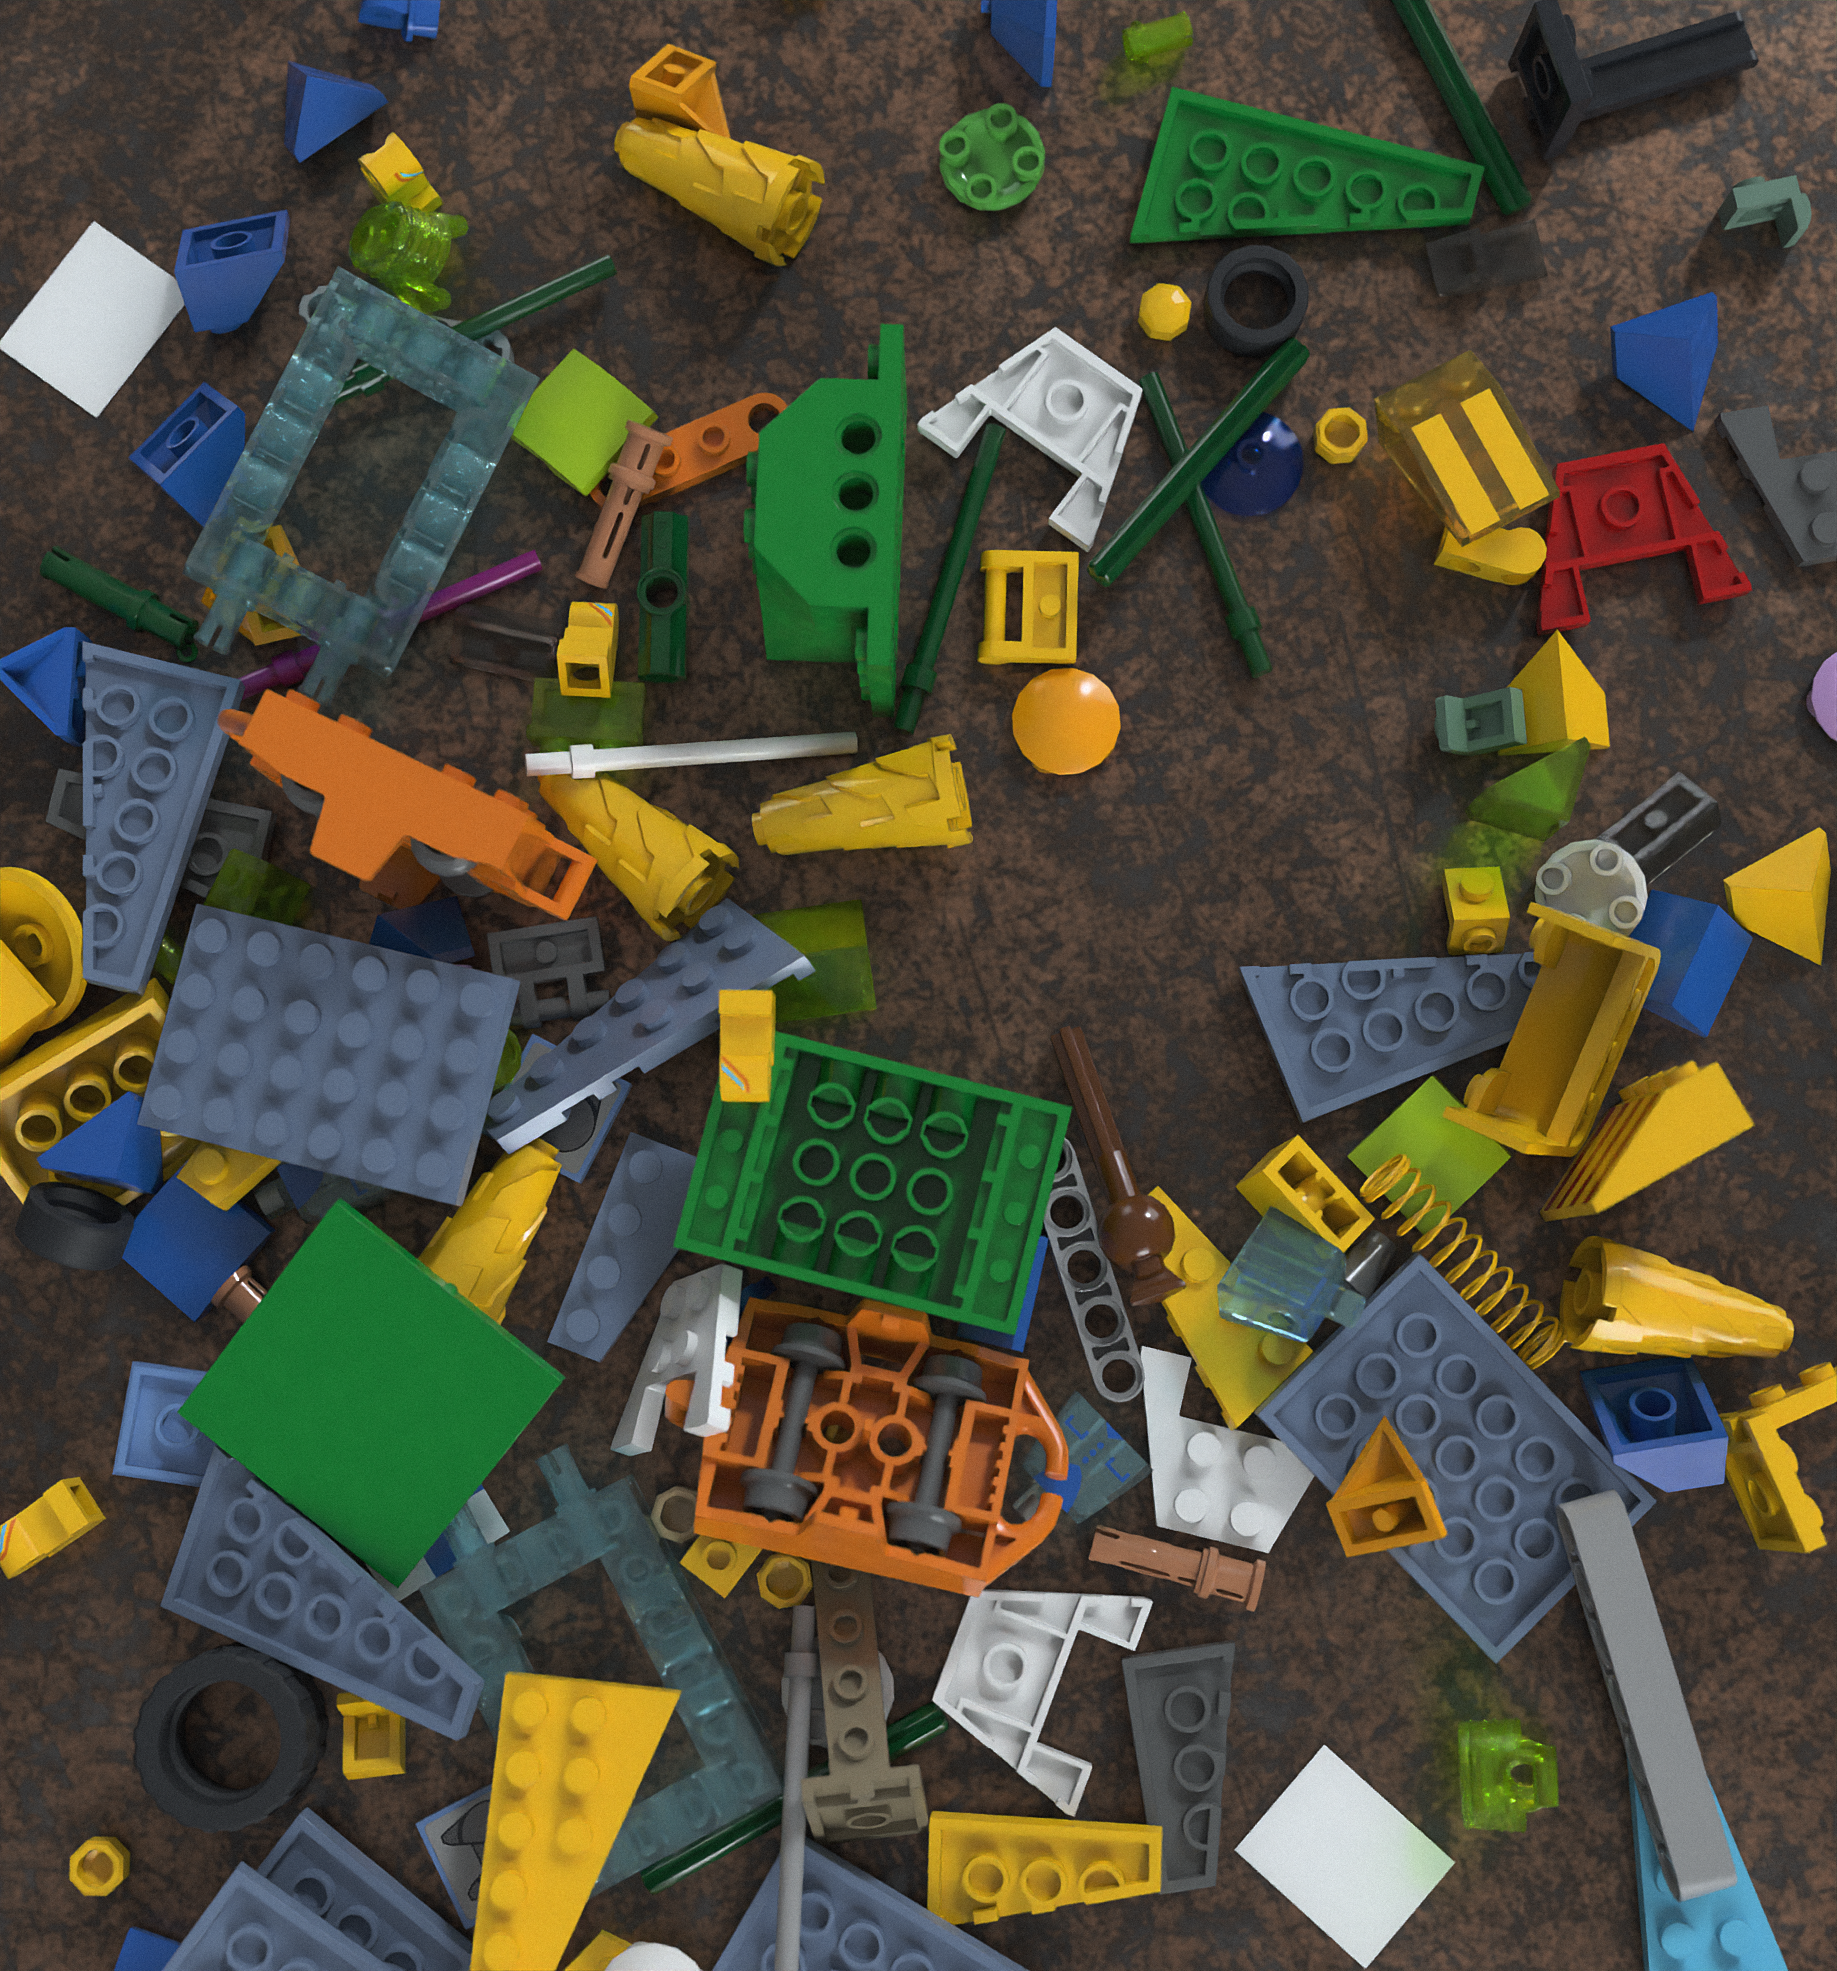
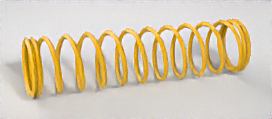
(1555, 1333)

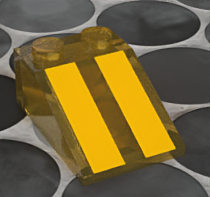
(1463, 448)

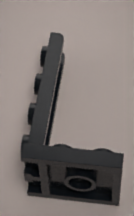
(1572, 90)

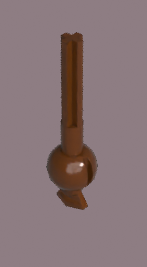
(1135, 1227)

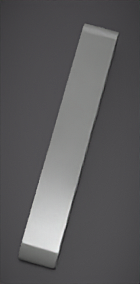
(1646, 1696)

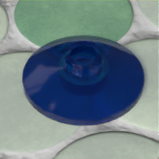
(1262, 486)

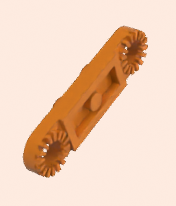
(705, 448)

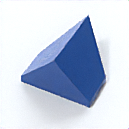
(323, 107)
(1669, 355)
(51, 681)
(425, 930)
(111, 1150)

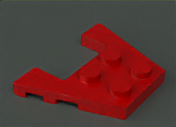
(1620, 512)

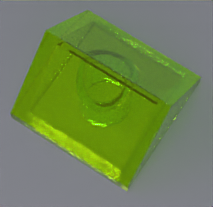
(1537, 798)
(837, 948)

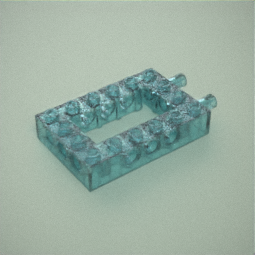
(247, 576)
(619, 1529)

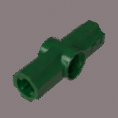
(663, 565)

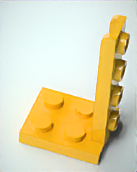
(1765, 1467)

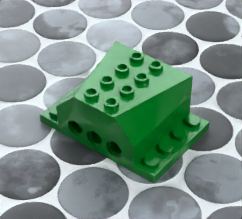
(833, 521)
(879, 1183)

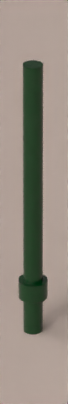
(370, 380)
(1242, 619)
(919, 676)

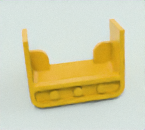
(1565, 1038)

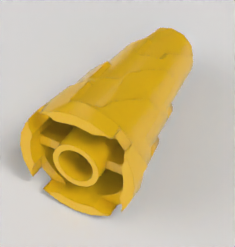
(739, 187)
(891, 802)
(644, 850)
(493, 1229)
(1647, 1305)

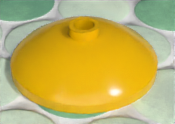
(44, 937)

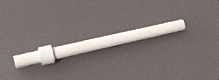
(584, 761)

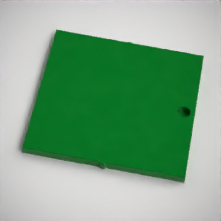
(370, 1393)

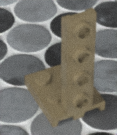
(862, 1793)

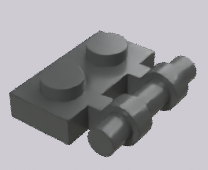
(548, 955)

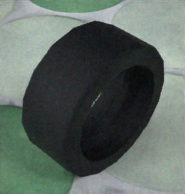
(1272, 264)
(74, 1226)

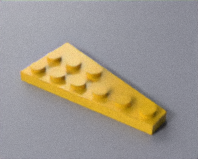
(557, 1800)

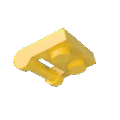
(1047, 607)

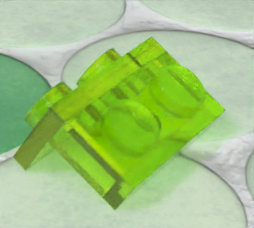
(586, 720)
(256, 889)

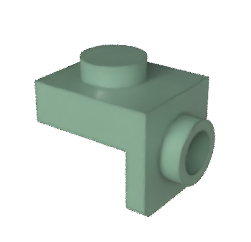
(1762, 201)
(1480, 722)

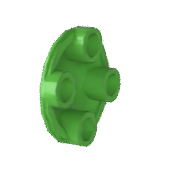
(992, 158)

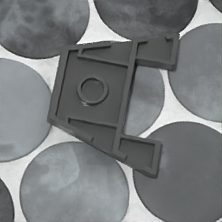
(1795, 490)

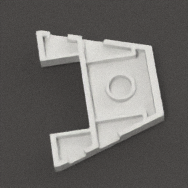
(1062, 405)
(685, 1346)
(1209, 1477)
(1009, 1667)

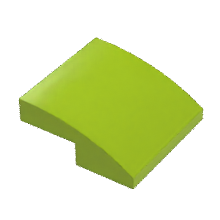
(579, 421)
(1444, 1151)

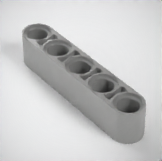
(1101, 1290)

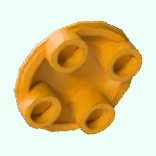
(1066, 721)

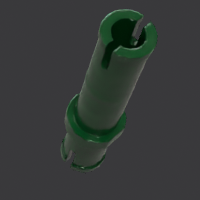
(139, 608)

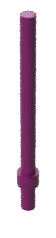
(291, 666)

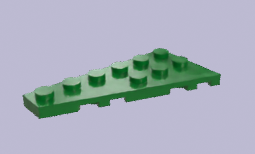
(1263, 173)

